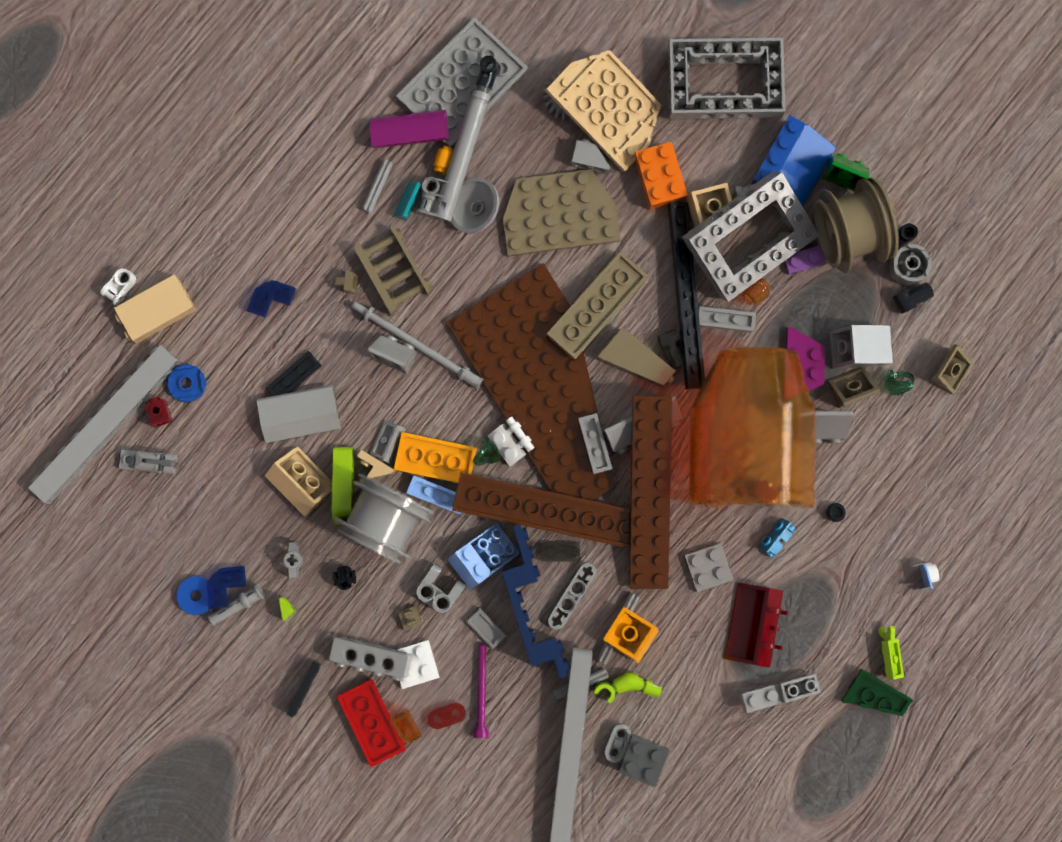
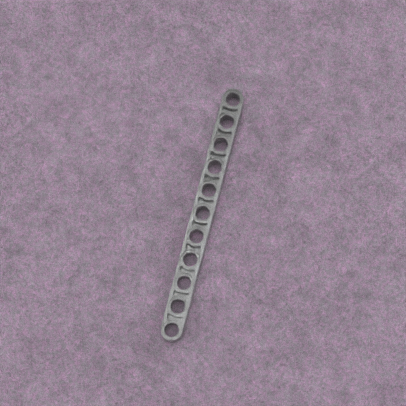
(571, 745)

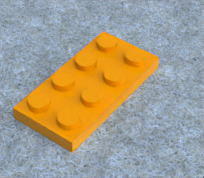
(433, 457)

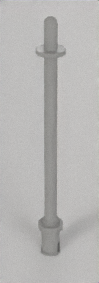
(463, 373)

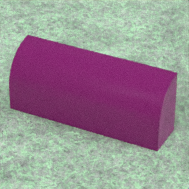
(409, 129)

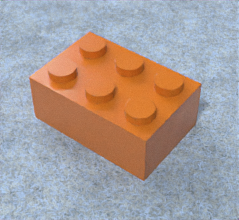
(660, 175)

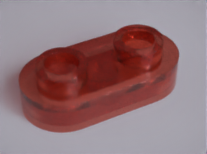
(446, 715)

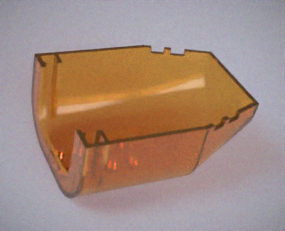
(753, 432)

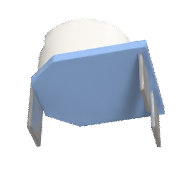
(929, 574)

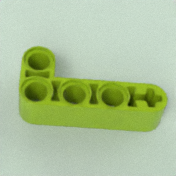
(342, 483)

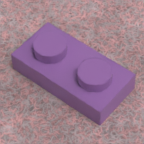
(804, 260)

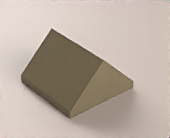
(951, 369)
(853, 387)

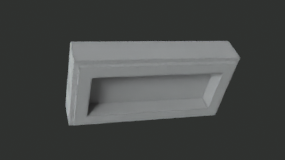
(486, 628)

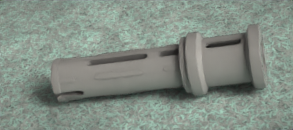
(244, 601)

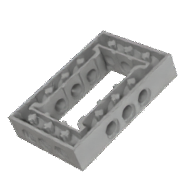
(726, 51)
(703, 237)

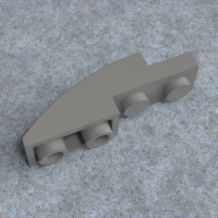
(780, 693)

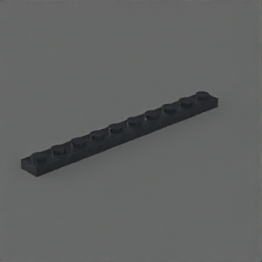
(686, 296)

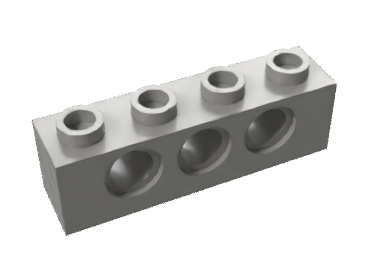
(400, 659)

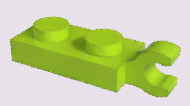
(891, 653)

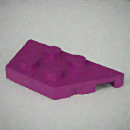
(810, 355)

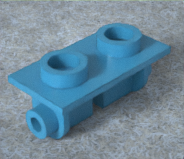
(781, 530)

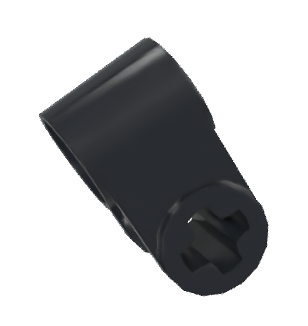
(903, 240)

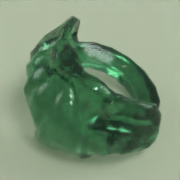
(898, 387)
(487, 454)

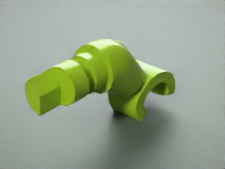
(628, 682)

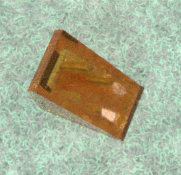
(406, 726)

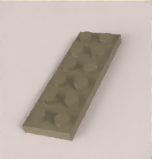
(597, 305)

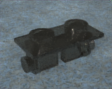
(560, 551)

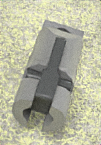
(147, 461)

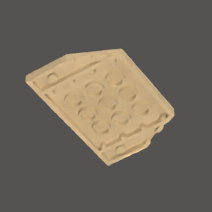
(607, 105)

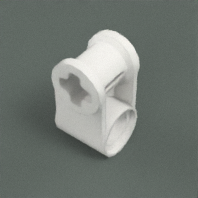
(117, 287)

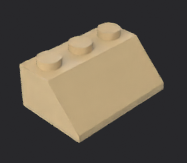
(300, 481)

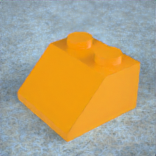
(631, 634)

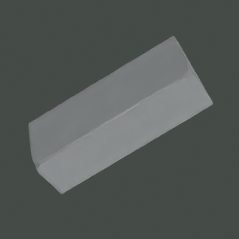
(387, 442)

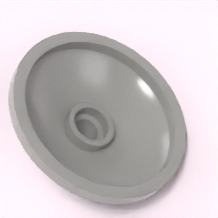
(475, 194)

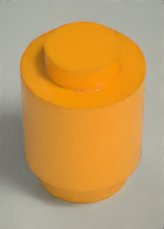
(442, 159)

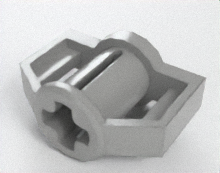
(293, 560)

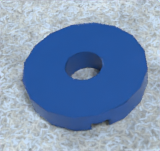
(176, 378)
(184, 595)

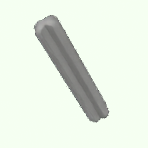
(377, 185)
(594, 678)

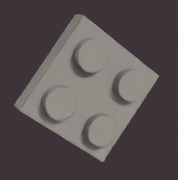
(708, 567)

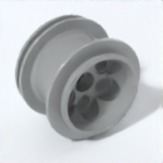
(382, 519)

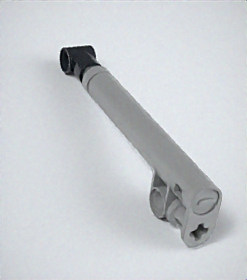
(443, 199)

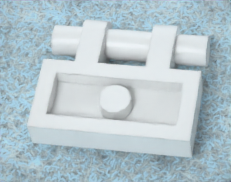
(507, 444)

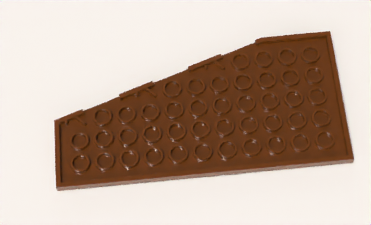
(535, 378)

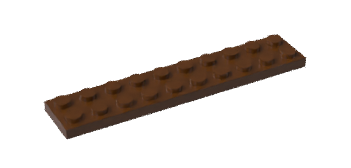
(650, 491)
(542, 509)

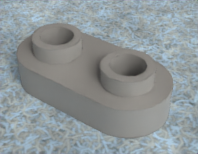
(618, 743)

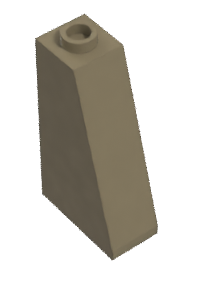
(635, 358)

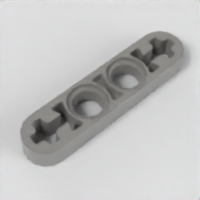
(569, 594)

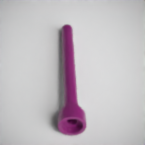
(481, 730)

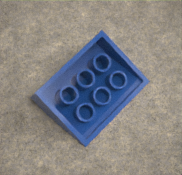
(799, 155)

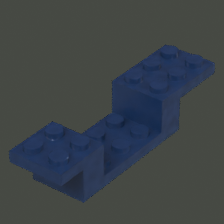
(524, 575)

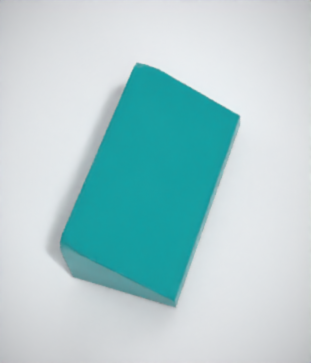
(408, 200)

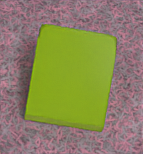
(287, 609)

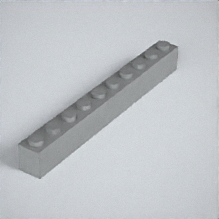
(103, 425)

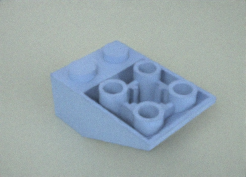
(483, 556)

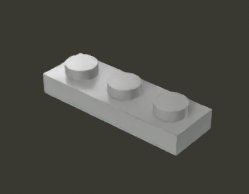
(727, 319)
(595, 443)

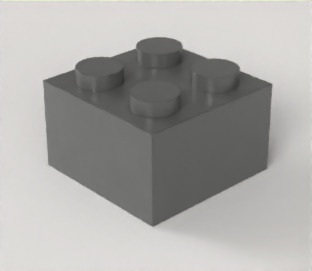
(643, 760)

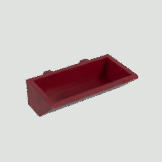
(754, 625)

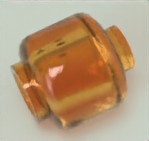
(756, 293)

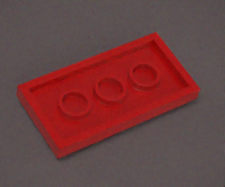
(371, 723)

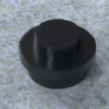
(835, 512)

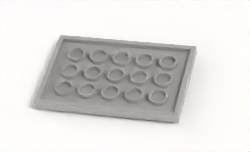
(453, 76)

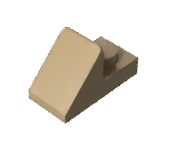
(379, 469)

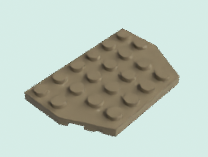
(559, 213)

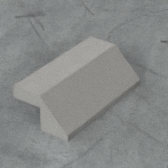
(298, 413)

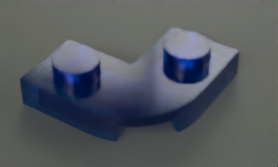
(269, 292)
(220, 581)

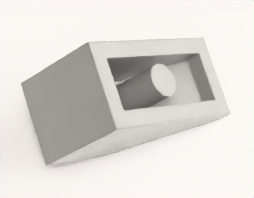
(588, 156)

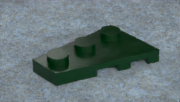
(874, 693)

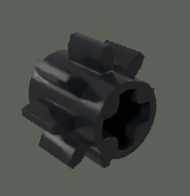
(344, 577)

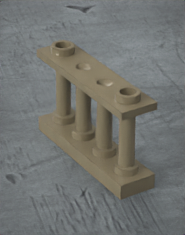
(383, 286)

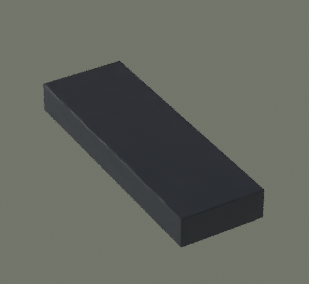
(294, 375)
(304, 688)

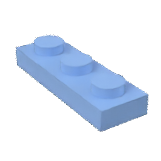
(432, 493)

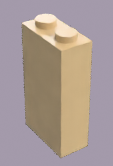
(154, 309)

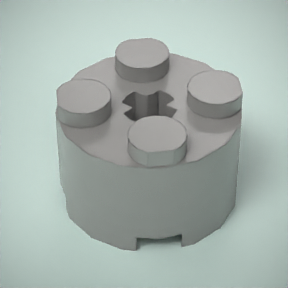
(919, 260)

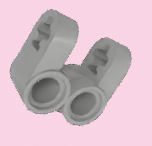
(436, 592)

